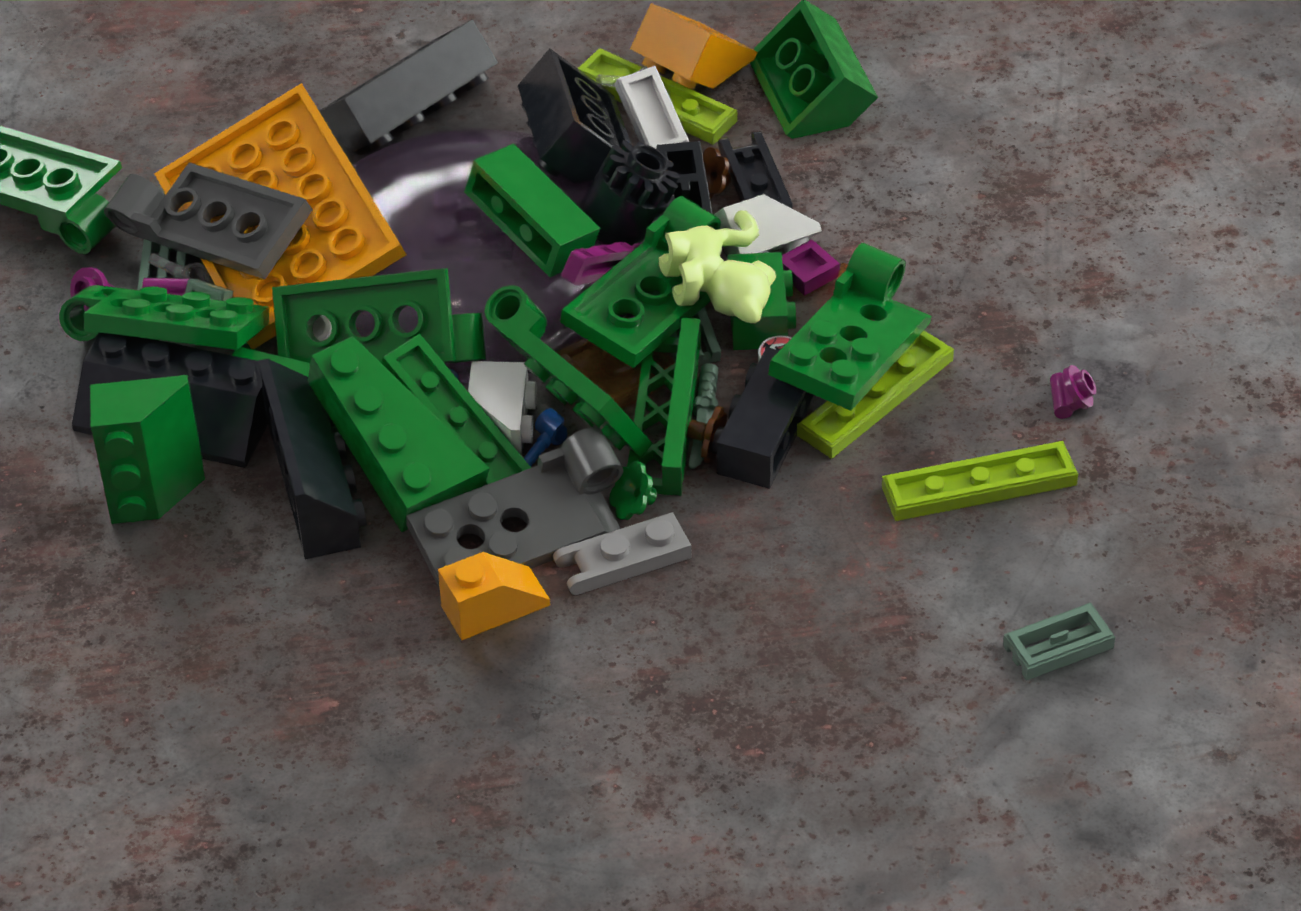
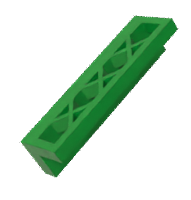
(678, 407)

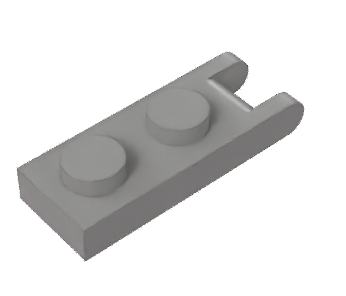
(624, 553)

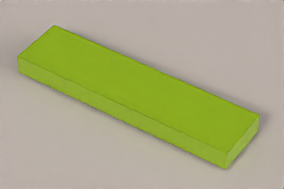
(697, 113)
(834, 427)
(979, 480)

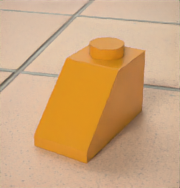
(488, 593)

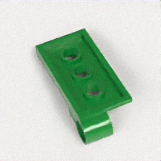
(32, 183)
(452, 337)
(856, 366)

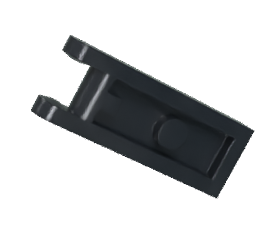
(754, 170)

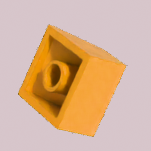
(688, 49)

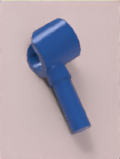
(552, 430)

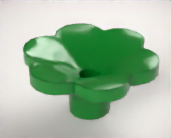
(633, 491)

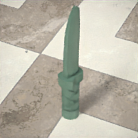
(704, 406)

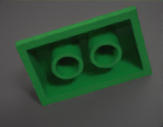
(811, 73)
(145, 445)

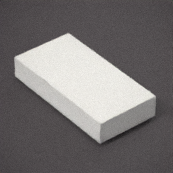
(650, 108)

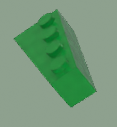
(391, 433)

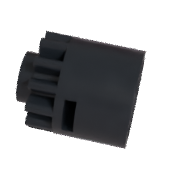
(629, 192)

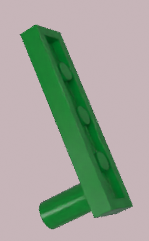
(443, 394)

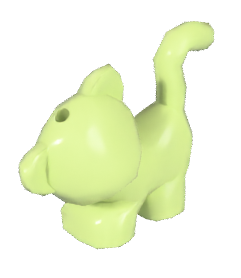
(732, 285)

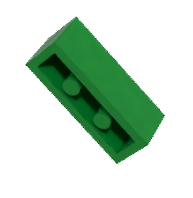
(529, 208)

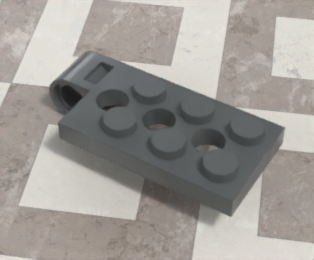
(150, 215)

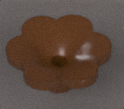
(716, 171)
(705, 432)

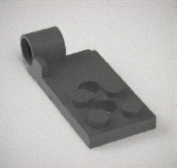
(555, 500)

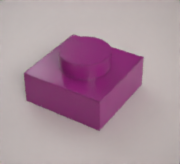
(810, 266)

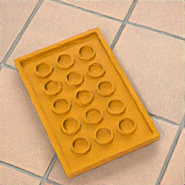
(296, 153)

